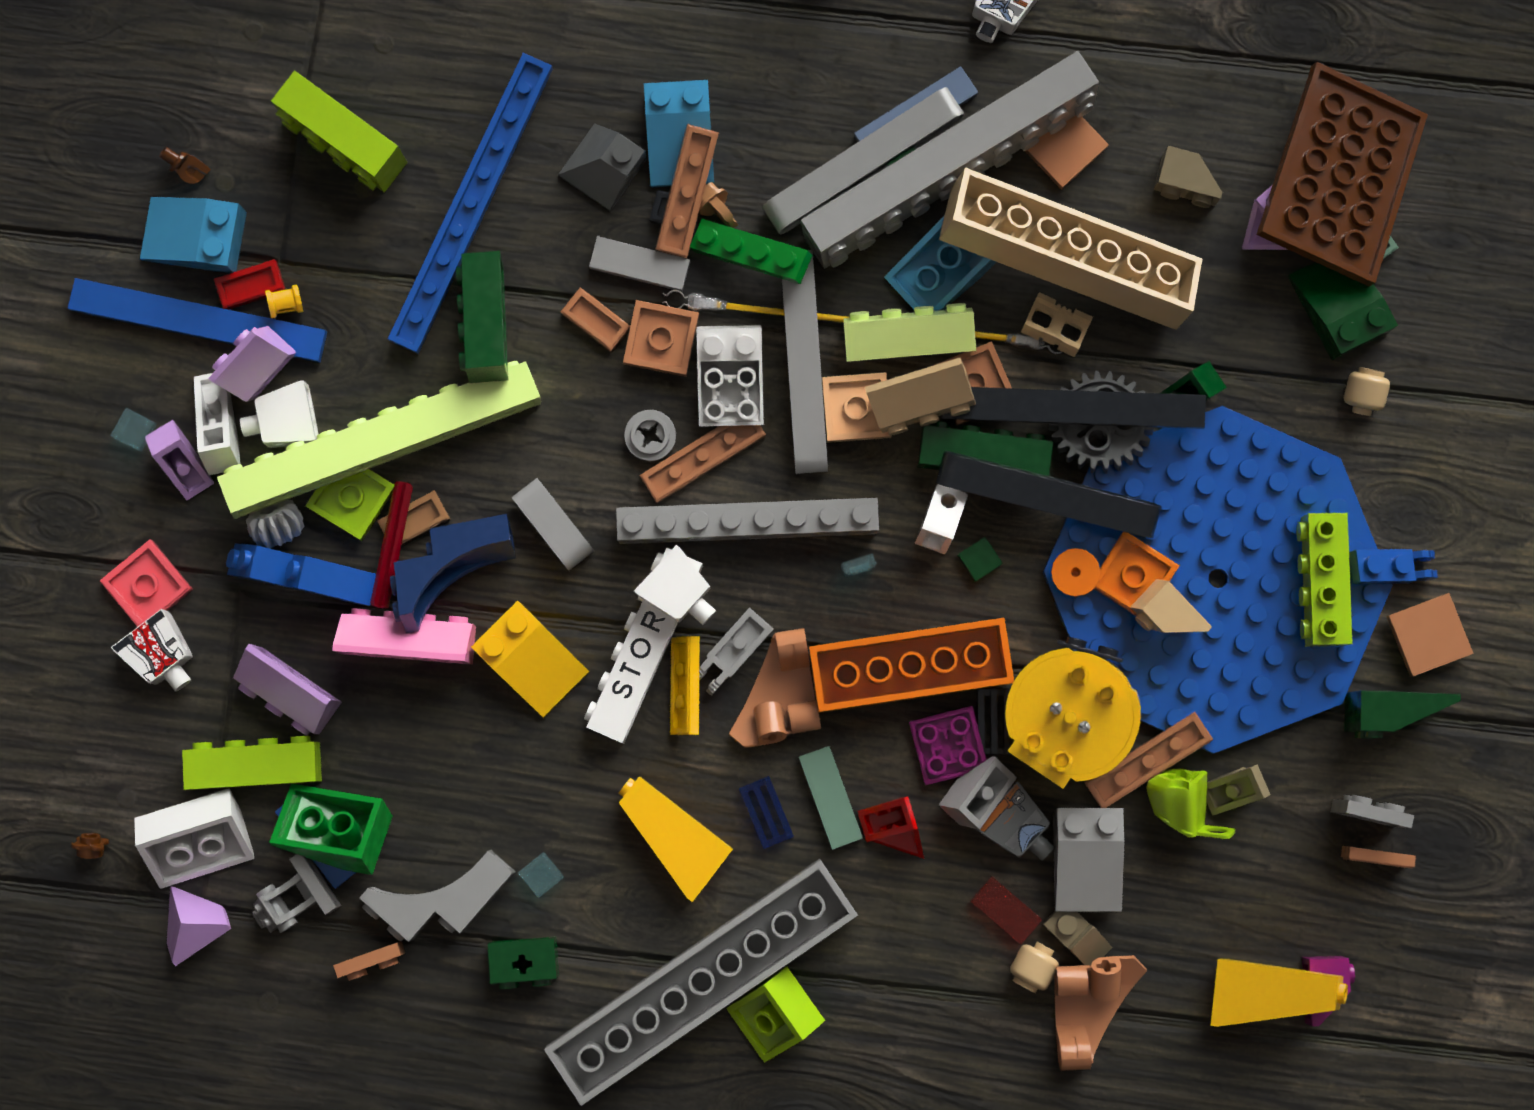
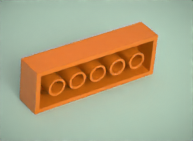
(911, 665)

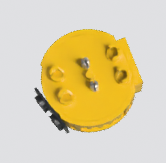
(1072, 713)

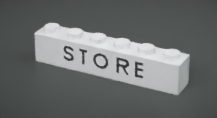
(634, 668)

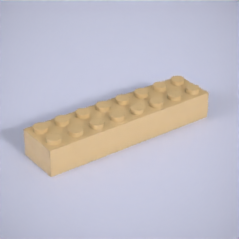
(1071, 249)

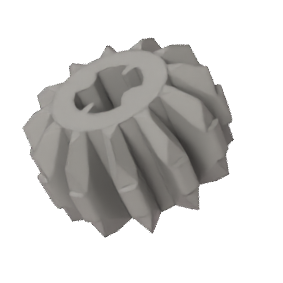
(275, 524)

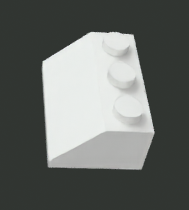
(193, 838)

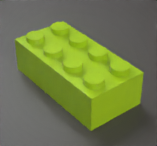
(339, 132)

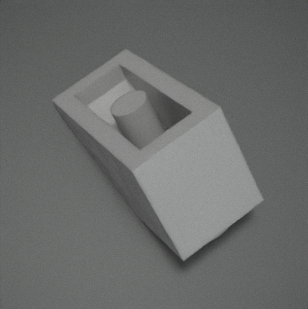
(977, 793)

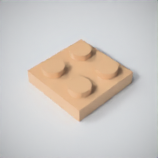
(849, 409)

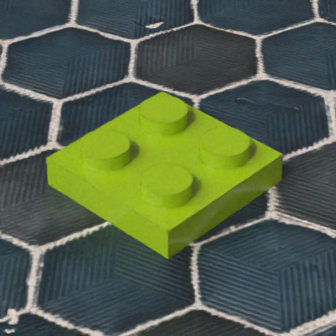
(352, 501)

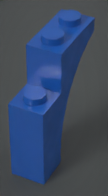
(301, 573)

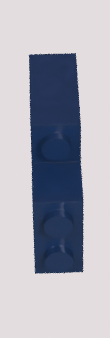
(451, 555)

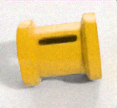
(284, 301)

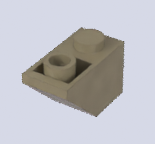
(1186, 176)

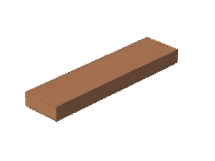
(686, 191)
(699, 458)
(1150, 760)

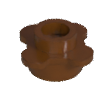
(90, 845)

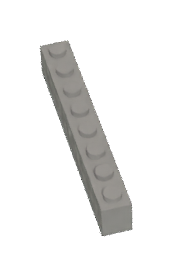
(747, 520)

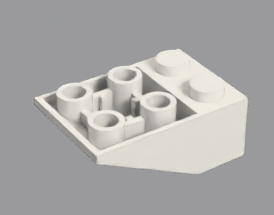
(730, 375)

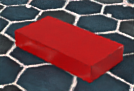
(249, 284)

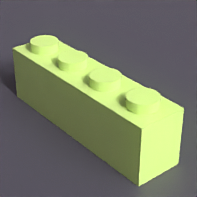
(909, 334)

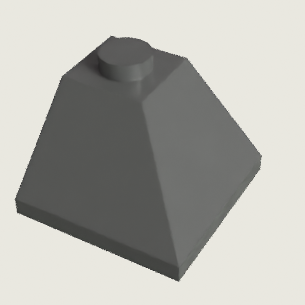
(603, 165)

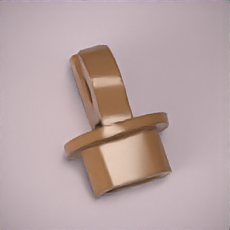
(714, 203)

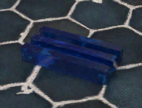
(776, 837)

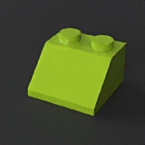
(775, 1014)

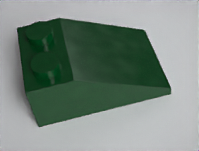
(1341, 309)
(1378, 712)

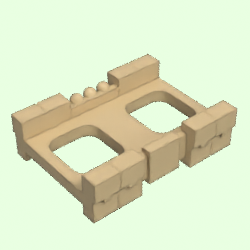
(1059, 317)

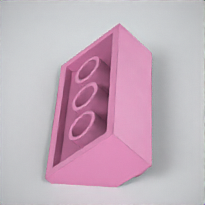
(385, 638)

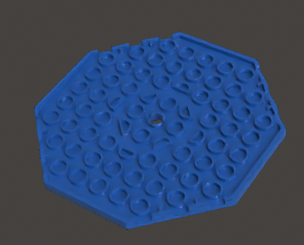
(1232, 508)

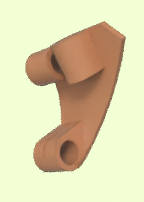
(782, 695)
(1086, 1003)

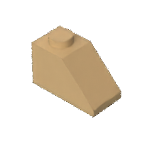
(1166, 610)

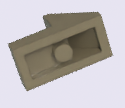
(1236, 789)
(1077, 936)

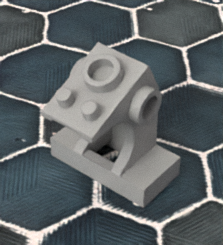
(273, 912)

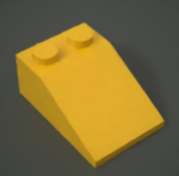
(530, 659)

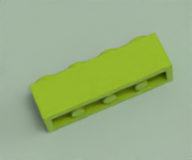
(251, 765)

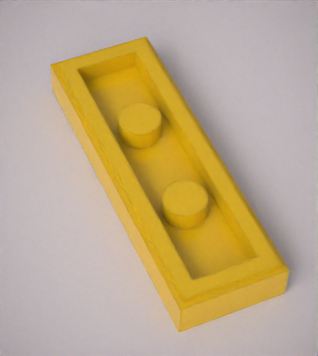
(684, 685)

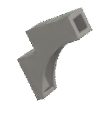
(455, 903)

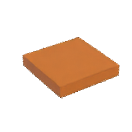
(1131, 570)

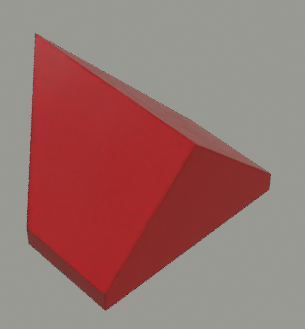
(892, 826)

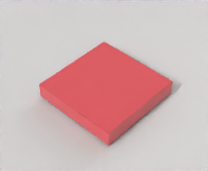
(146, 583)

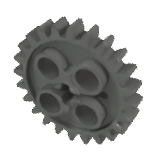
(1118, 443)

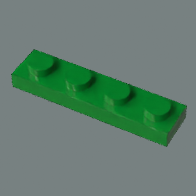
(751, 251)

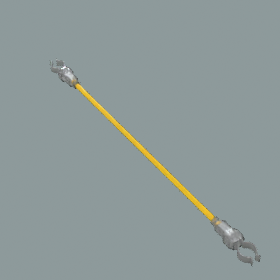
(699, 302)

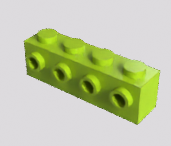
(1325, 579)

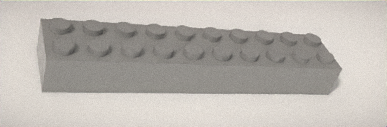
(932, 169)
(700, 982)

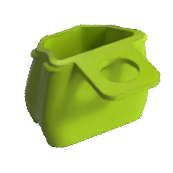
(1180, 802)

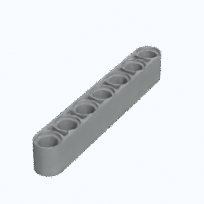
(863, 159)
(805, 374)

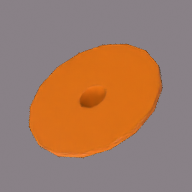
(1075, 572)

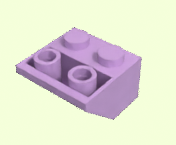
(253, 363)

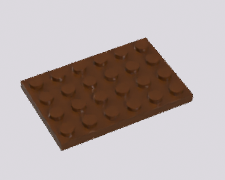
(1342, 174)

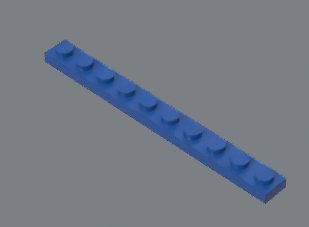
(470, 203)

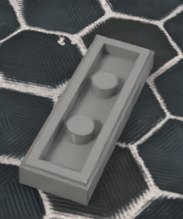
(639, 264)

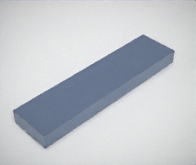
(956, 82)

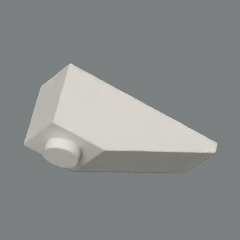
(215, 426)

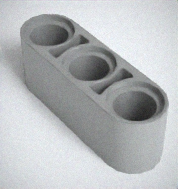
(552, 524)

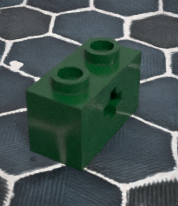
(505, 953)

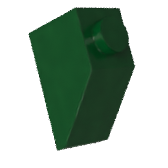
(1200, 381)

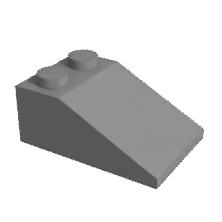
(1088, 859)

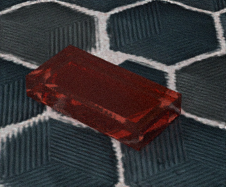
(1006, 910)

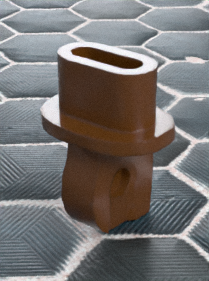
(185, 165)

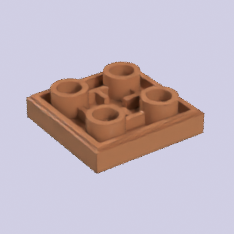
(1429, 635)

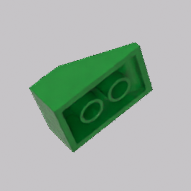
(333, 827)

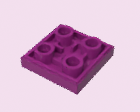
(947, 744)

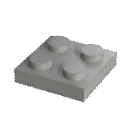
(1361, 808)

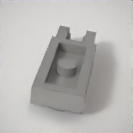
(735, 647)

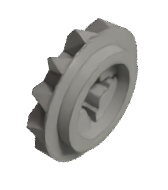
(645, 421)

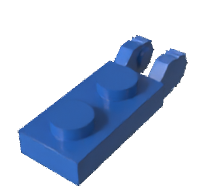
(1389, 566)

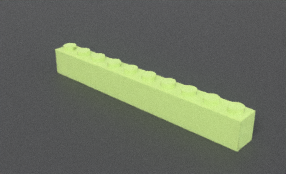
(376, 440)

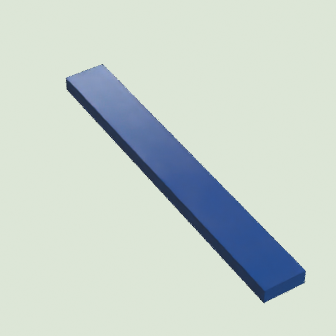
(188, 317)

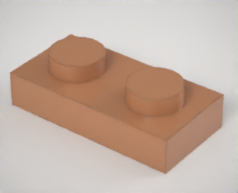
(357, 966)

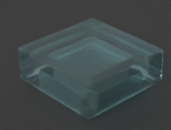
(132, 429)
(858, 565)
(541, 874)

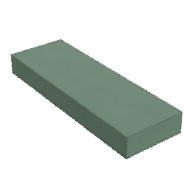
(830, 797)

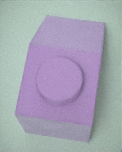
(178, 460)

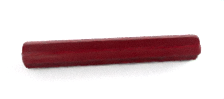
(391, 544)

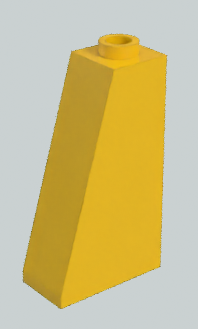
(678, 840)
(1266, 992)

